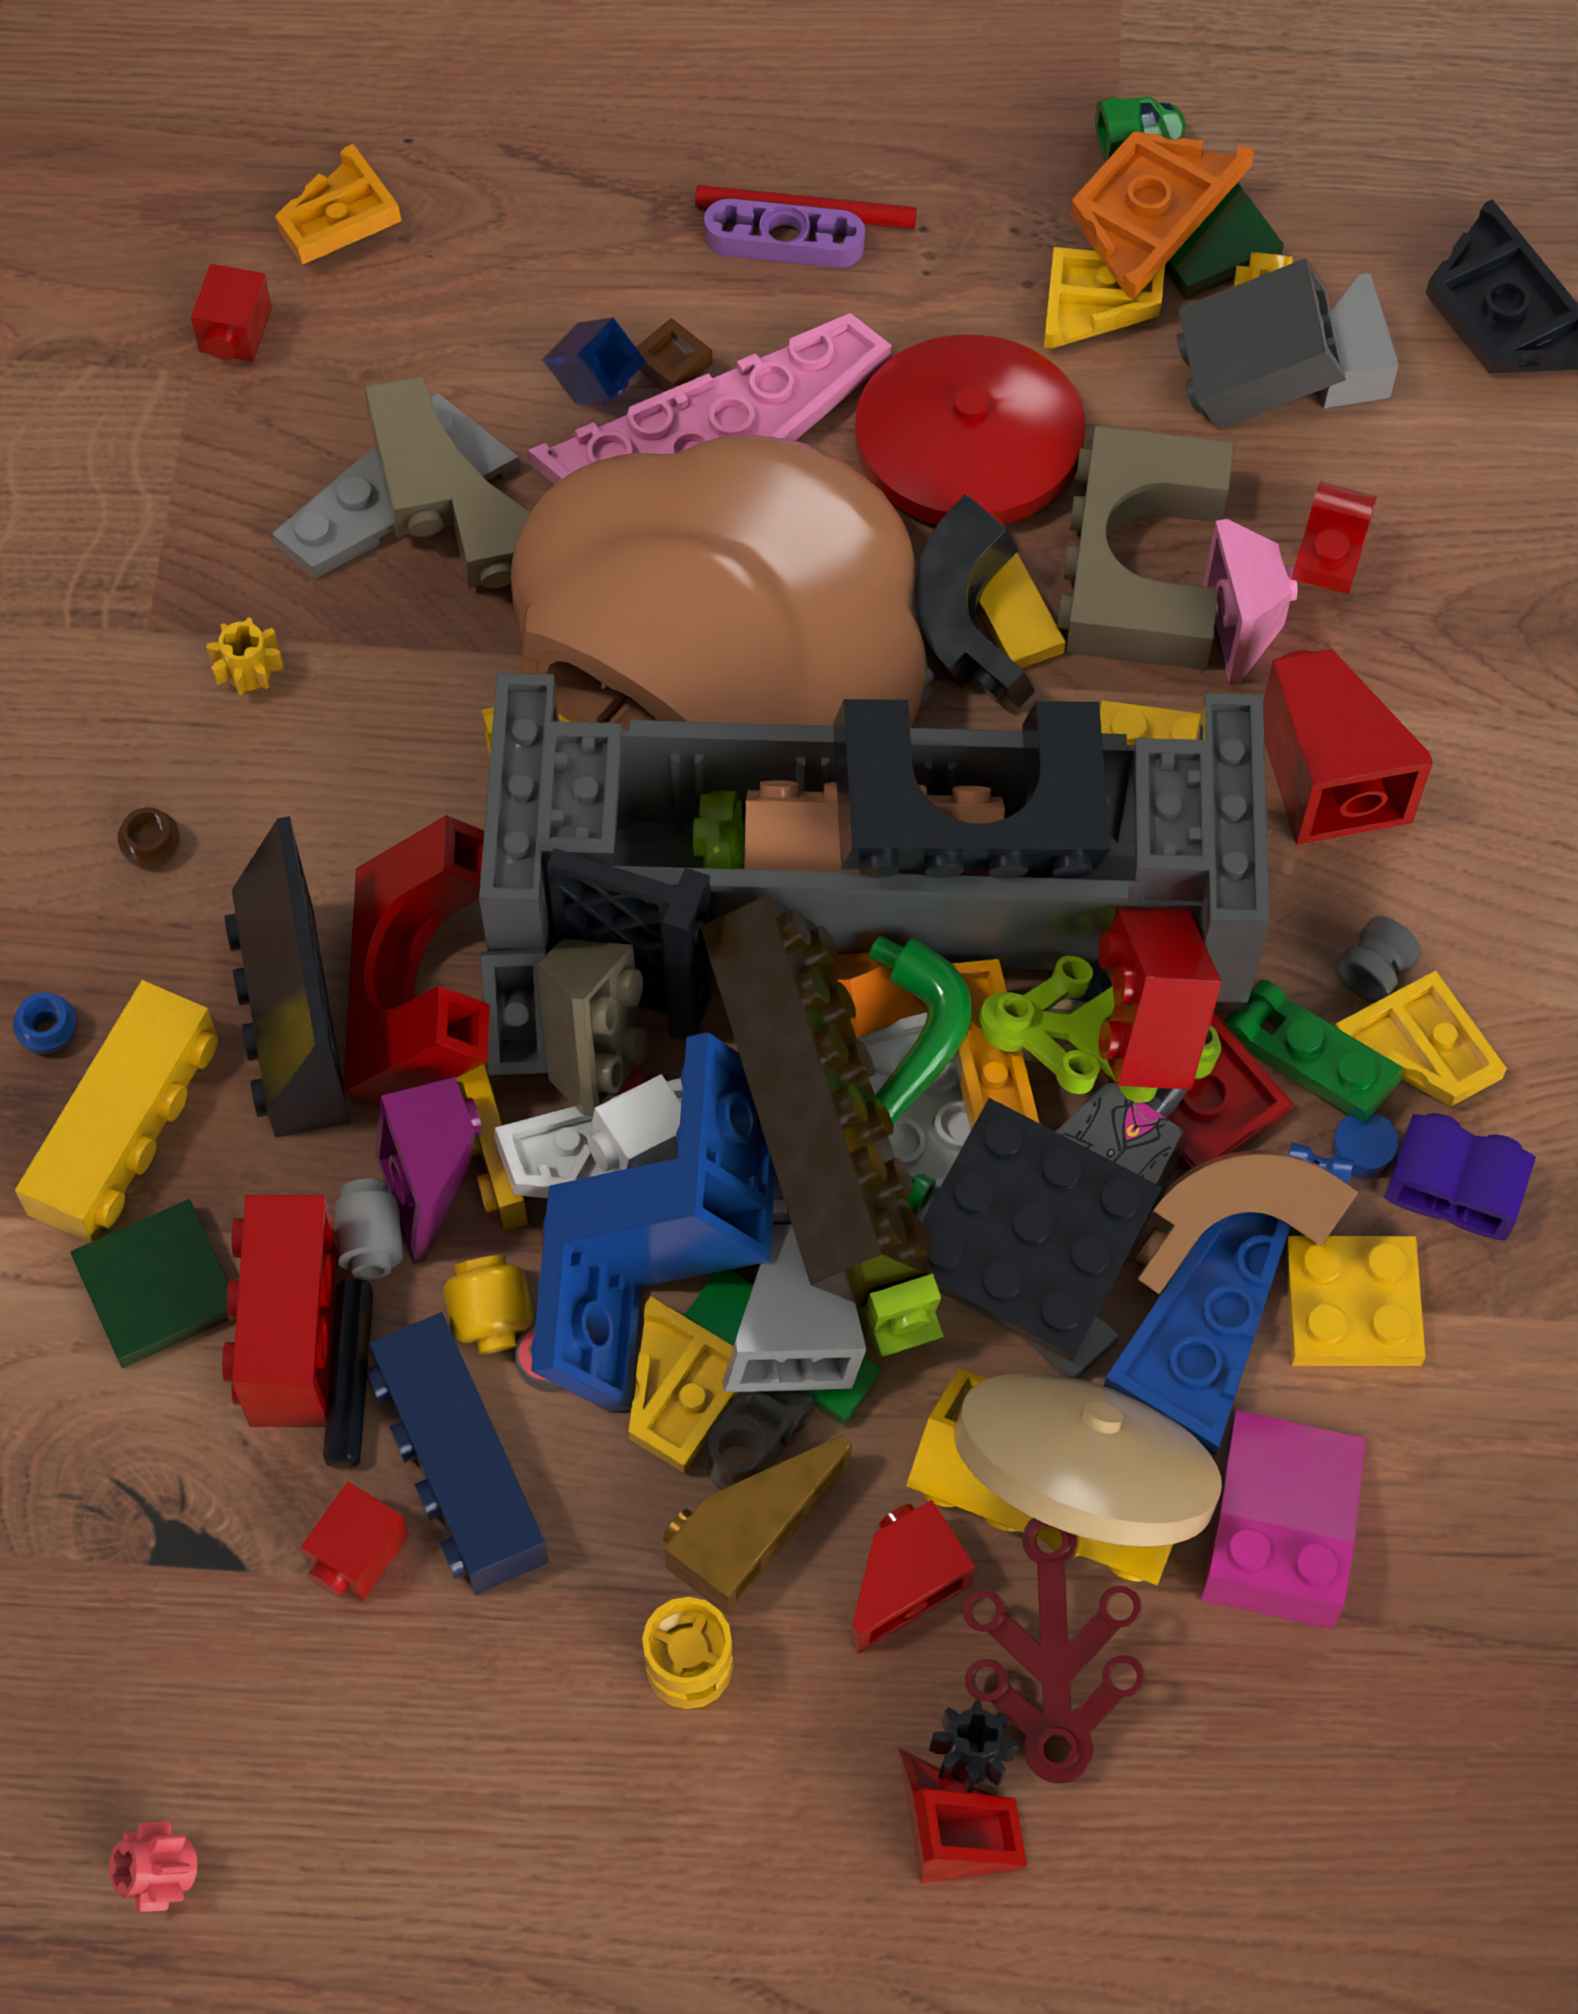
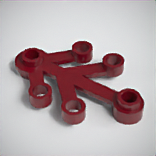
(1054, 1662)

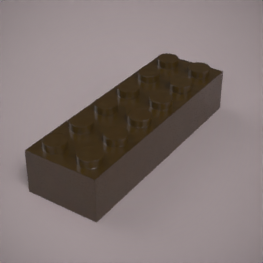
(817, 1101)

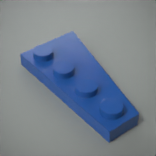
(1203, 1325)

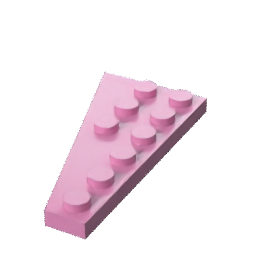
(762, 396)

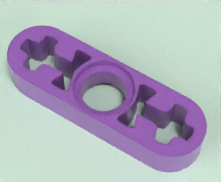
(770, 215)

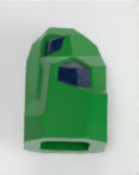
(1120, 117)

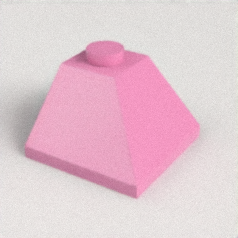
(1251, 594)

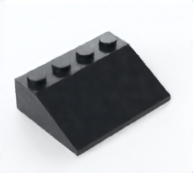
(285, 991)

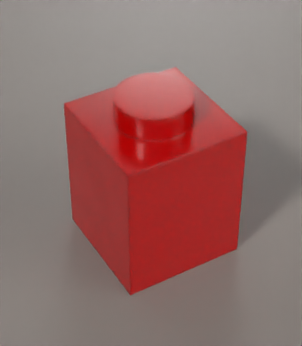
(231, 312)
(353, 1543)

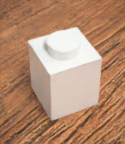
(636, 1127)

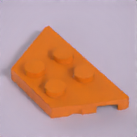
(1152, 201)

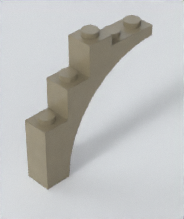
(436, 486)

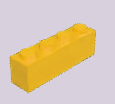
(118, 1113)

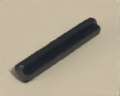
(348, 1373)

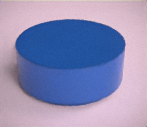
(1369, 1144)

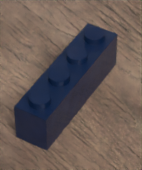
(458, 1455)

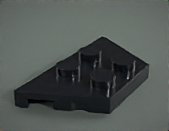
(1506, 300)

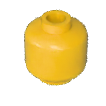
(488, 1303)

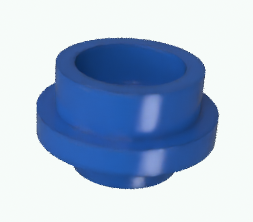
(40, 1008)

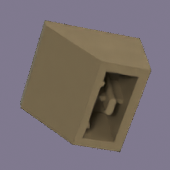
(591, 1019)

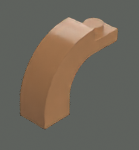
(1237, 1183)

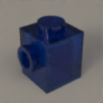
(594, 361)

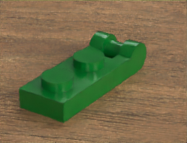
(1314, 1052)

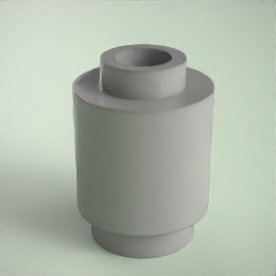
(368, 1228)

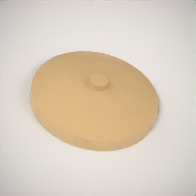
(1087, 1459)

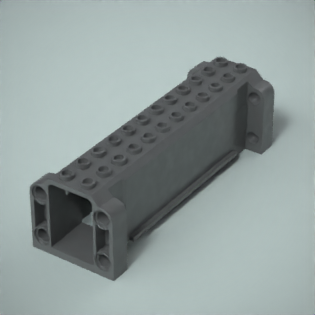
(1179, 817)

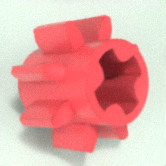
(153, 1866)

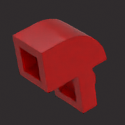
(1334, 537)

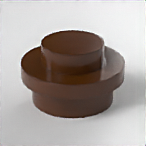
(148, 837)

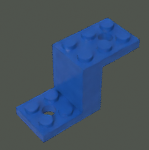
(652, 1227)

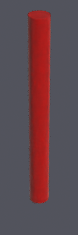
(869, 212)

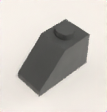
(515, 1014)

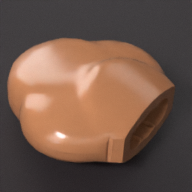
(718, 588)

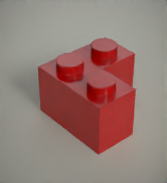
(1161, 997)

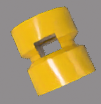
(688, 1652)

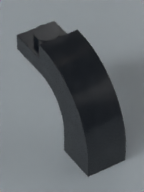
(950, 579)

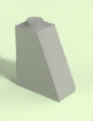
(793, 1331)

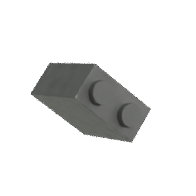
(1260, 344)

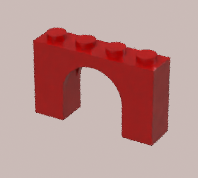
(397, 908)

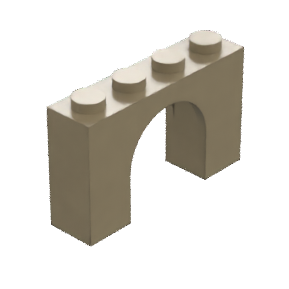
(1111, 607)

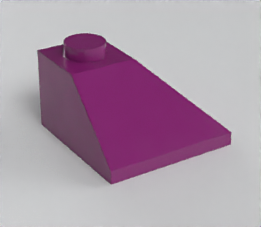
(424, 1154)

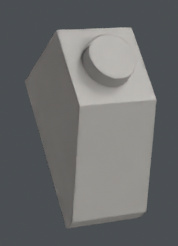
(1364, 348)

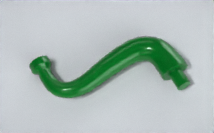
(947, 1022)

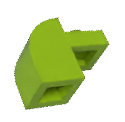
(902, 1316)

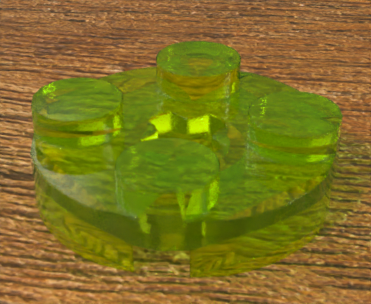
(720, 830)

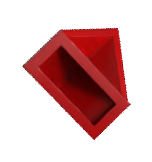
(958, 1830)

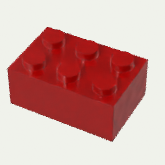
(282, 1310)

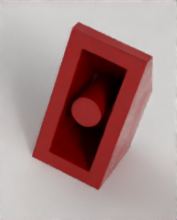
(908, 1572)

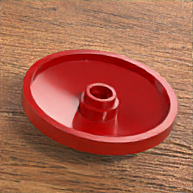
(969, 421)

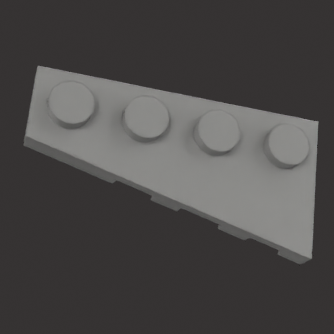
(355, 510)

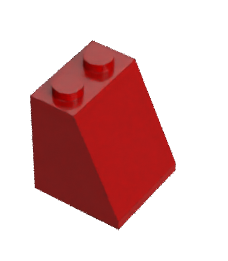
(1338, 750)

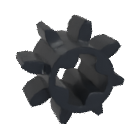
(961, 1762)

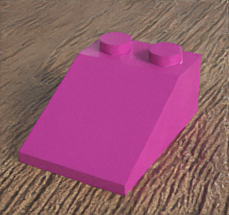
(1285, 1520)

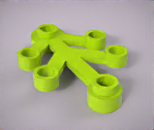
(1022, 1022)

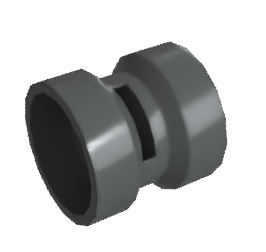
(1381, 955)

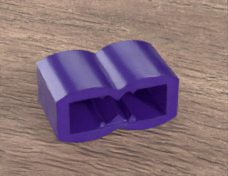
(1460, 1176)

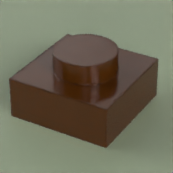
(673, 356)

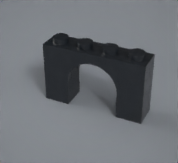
(894, 827)

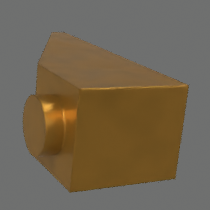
(745, 1526)

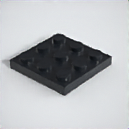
(1034, 1228)

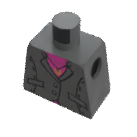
(1131, 1132)

